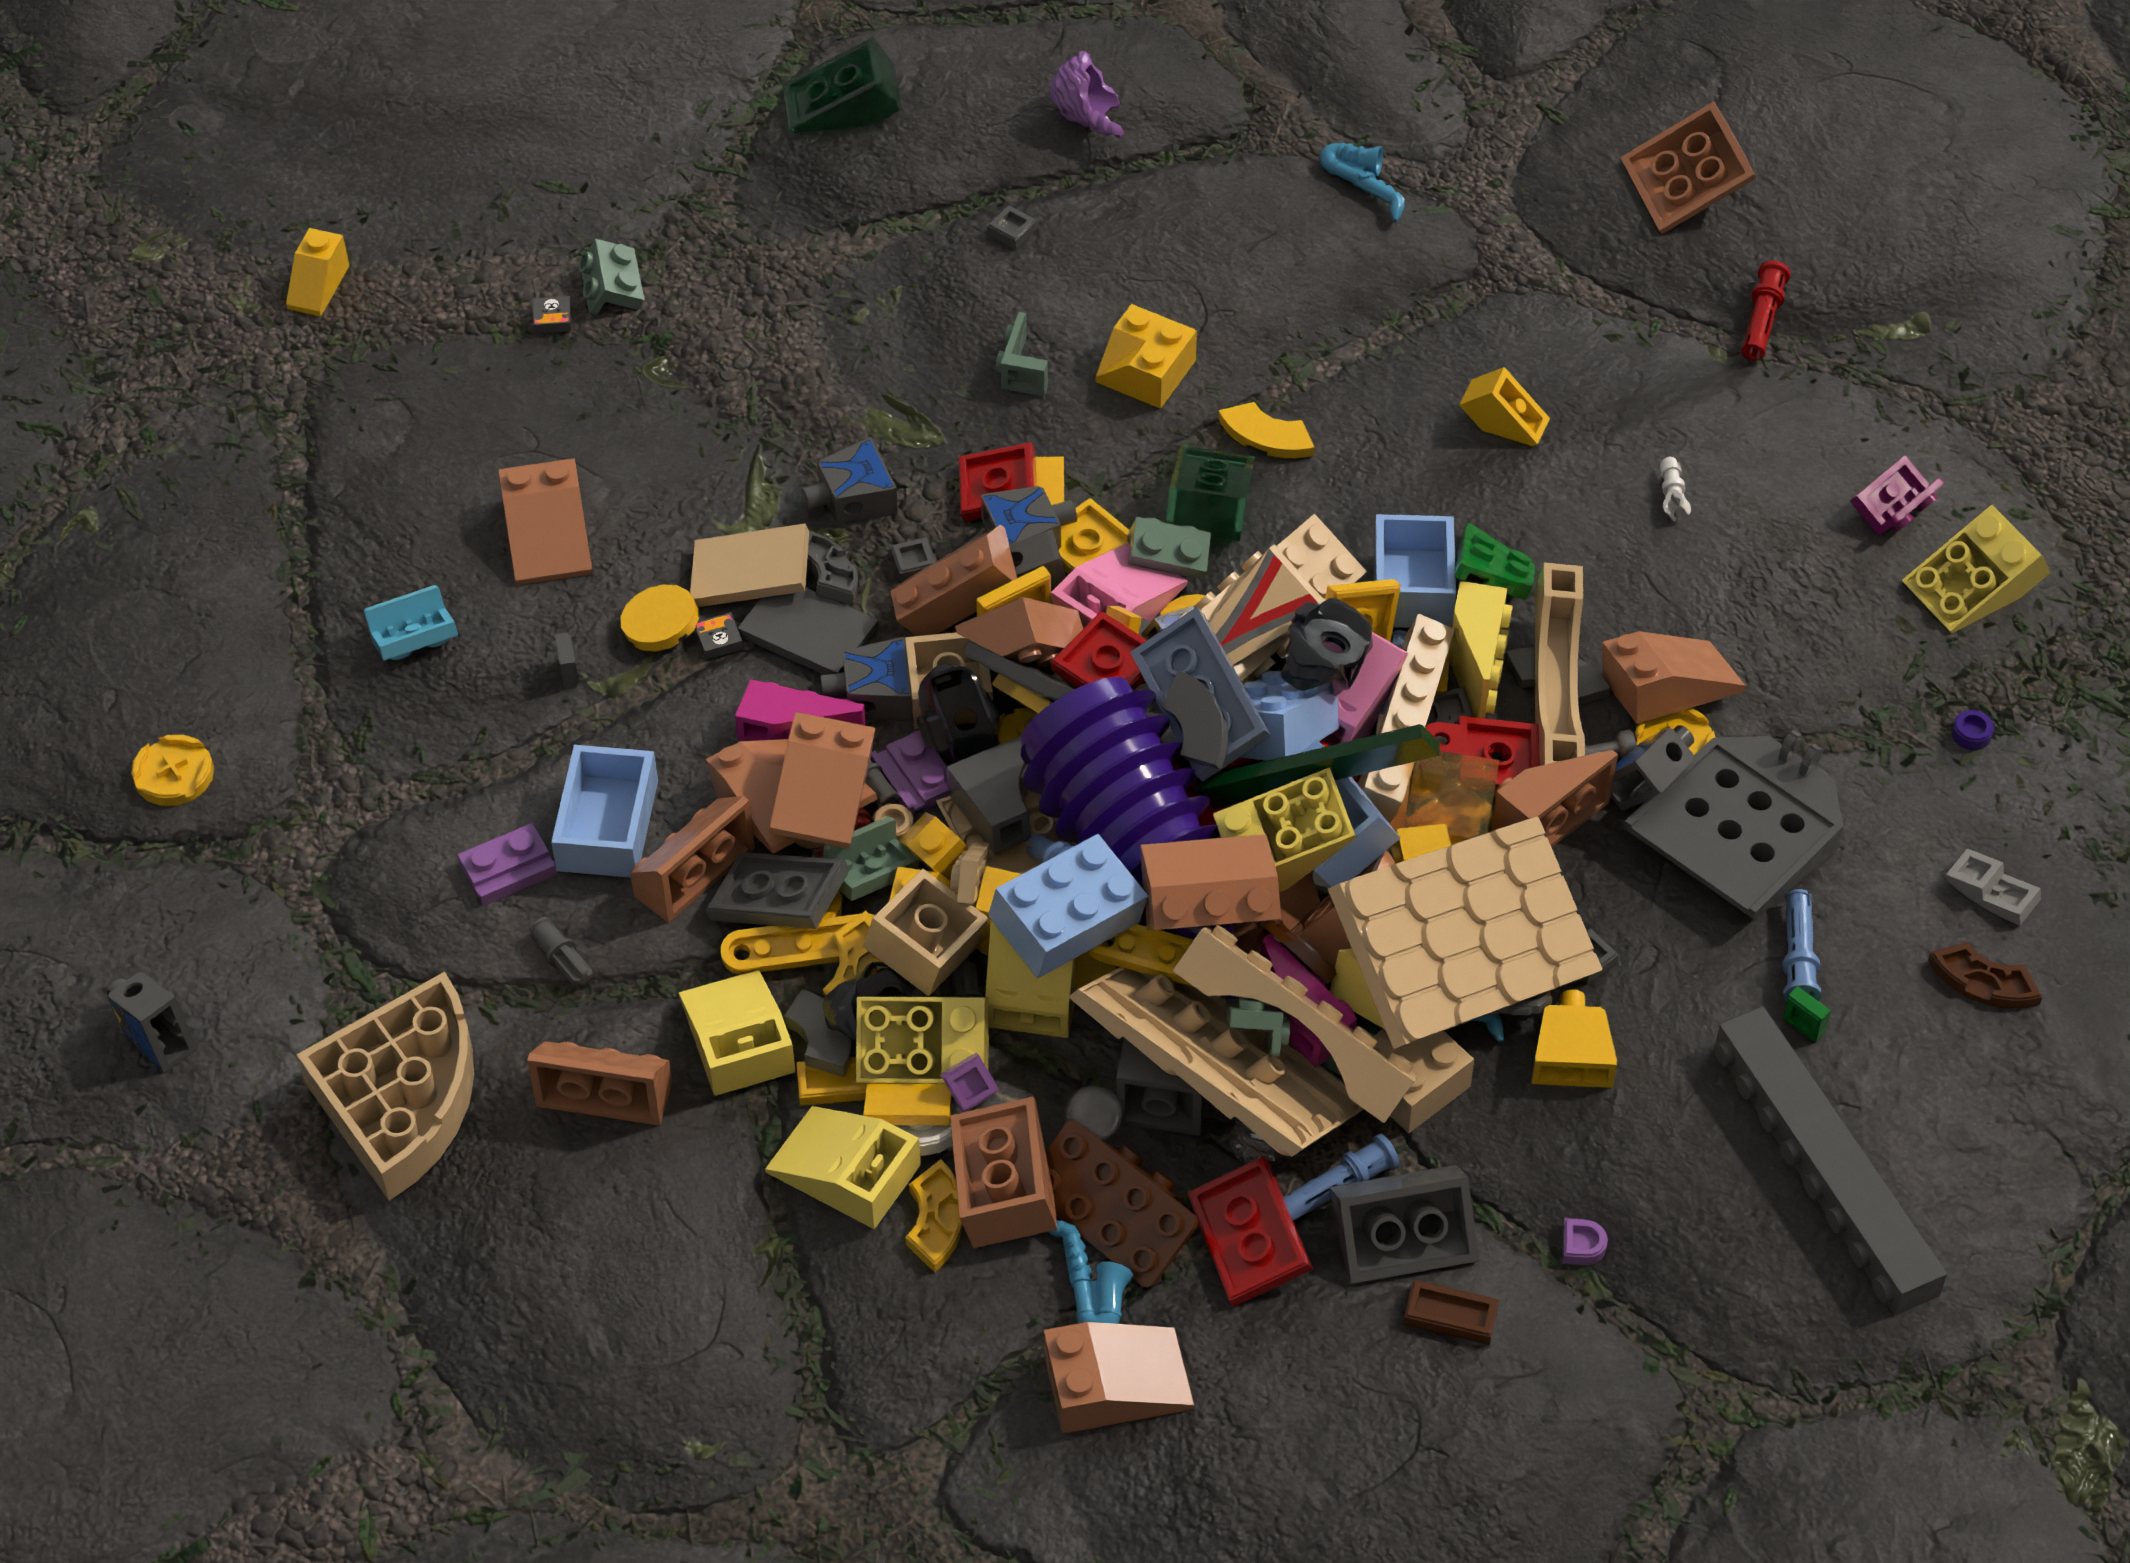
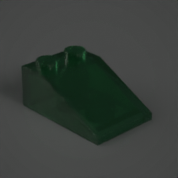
(844, 91)
(1210, 492)

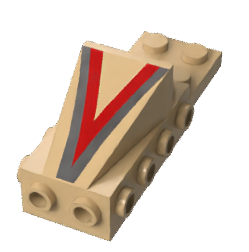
(1258, 606)

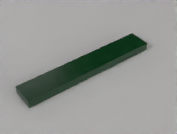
(1344, 760)

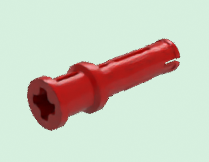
(1767, 298)

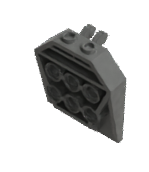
(1746, 818)

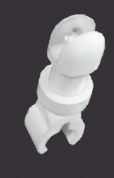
(1673, 487)

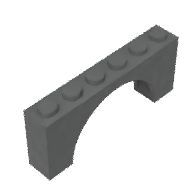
(992, 790)

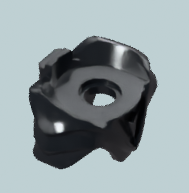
(1308, 659)
(941, 696)
(841, 1002)

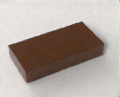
(1451, 1312)

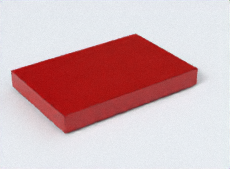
(1249, 1231)

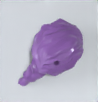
(1084, 96)

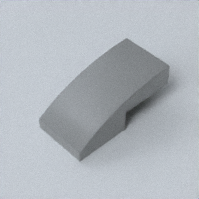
(1986, 884)

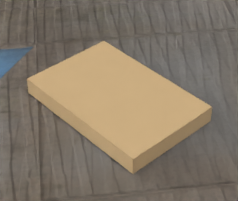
(750, 565)

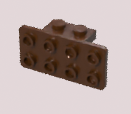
(1118, 1202)

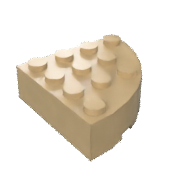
(397, 1082)

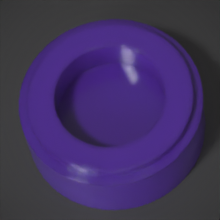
(1972, 730)

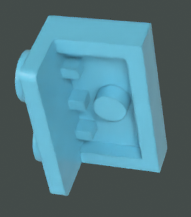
(410, 623)

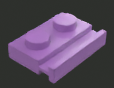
(914, 772)
(507, 864)

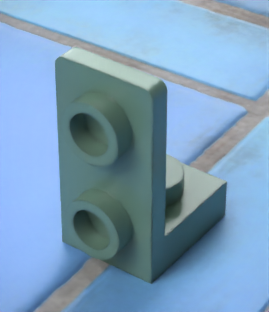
(1017, 371)

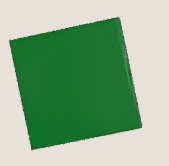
(1806, 1014)

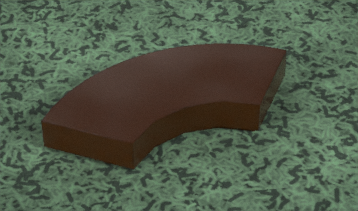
(1298, 948)
(1985, 980)

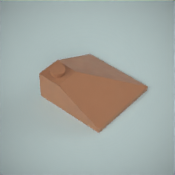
(1688, 167)
(755, 772)

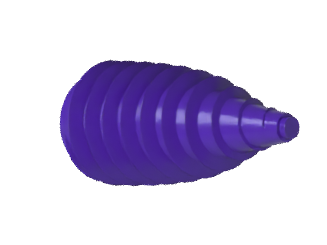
(1112, 776)

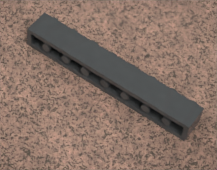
(1829, 1162)

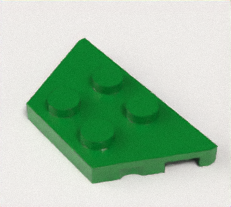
(1493, 563)

